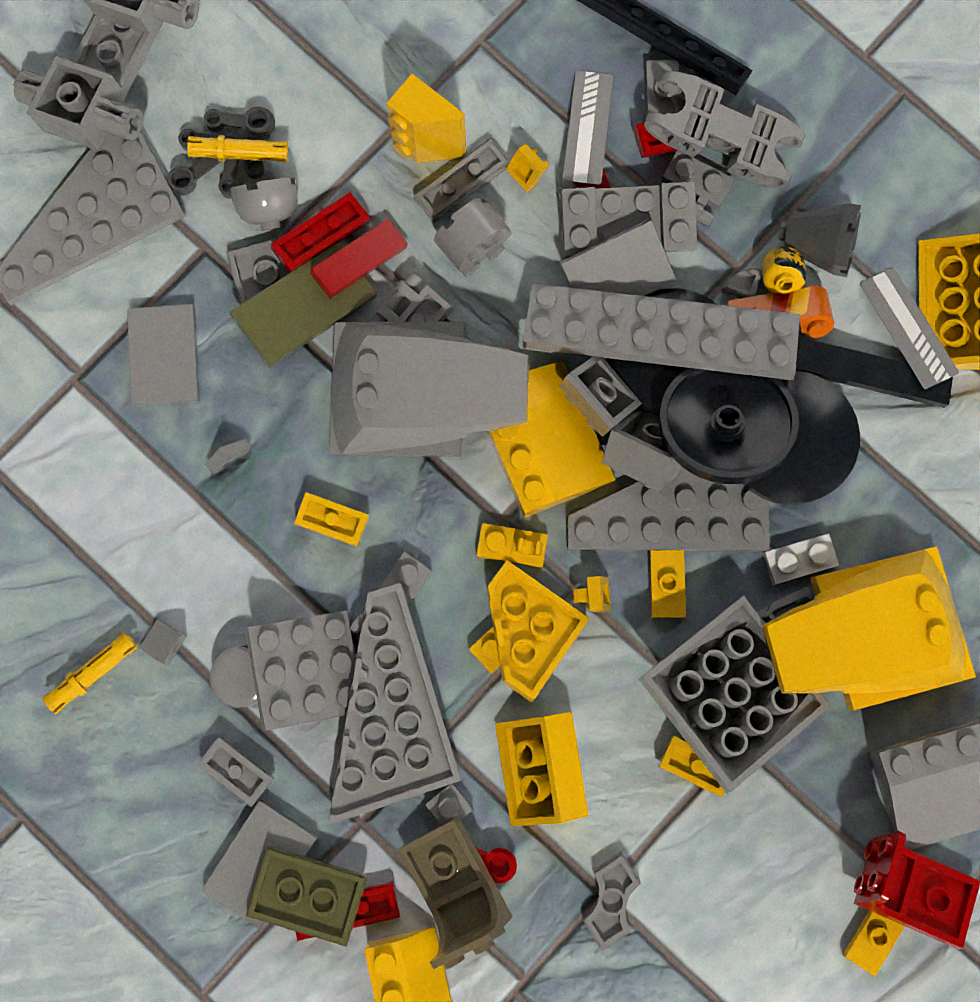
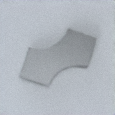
(608, 917)

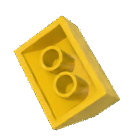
(425, 124)
(541, 770)
(402, 968)

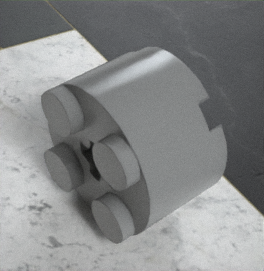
(473, 236)

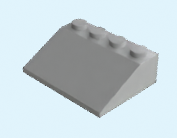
(931, 784)

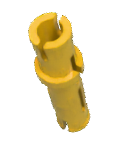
(245, 149)
(80, 680)

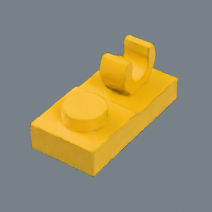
(512, 544)

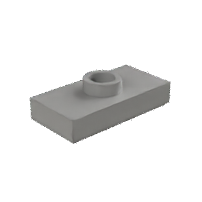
(656, 98)

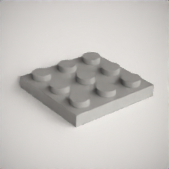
(302, 669)

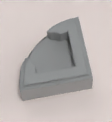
(743, 283)
(226, 453)

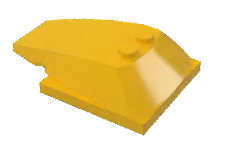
(873, 633)

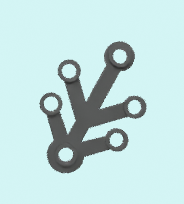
(246, 131)

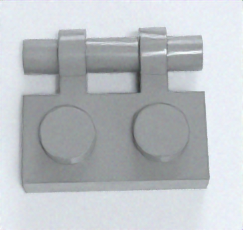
(710, 183)
(425, 306)

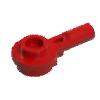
(500, 864)

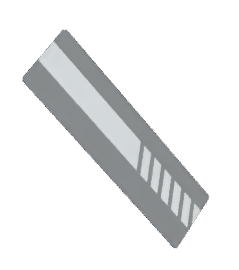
(588, 127)
(909, 328)

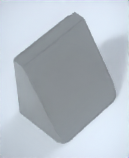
(162, 642)

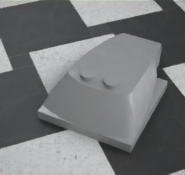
(420, 388)
(727, 695)

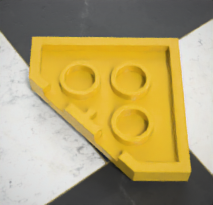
(530, 629)

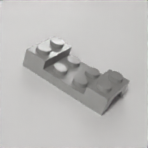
(601, 213)

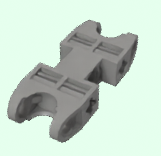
(705, 122)

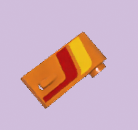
(809, 302)

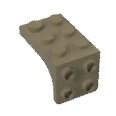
(457, 892)

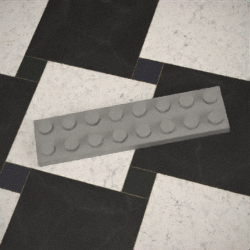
(662, 331)

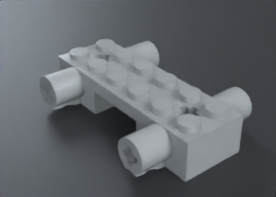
(86, 95)

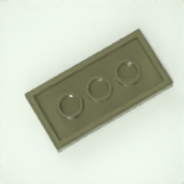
(296, 310)

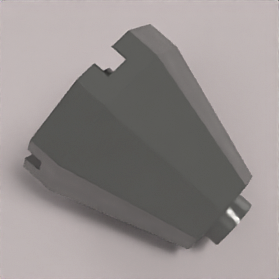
(824, 236)

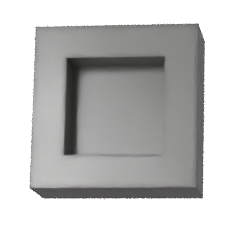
(449, 805)

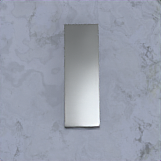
(461, 180)

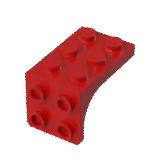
(916, 890)

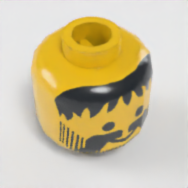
(783, 270)

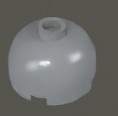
(266, 202)

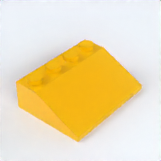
(952, 295)
(553, 452)

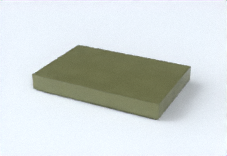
(307, 896)

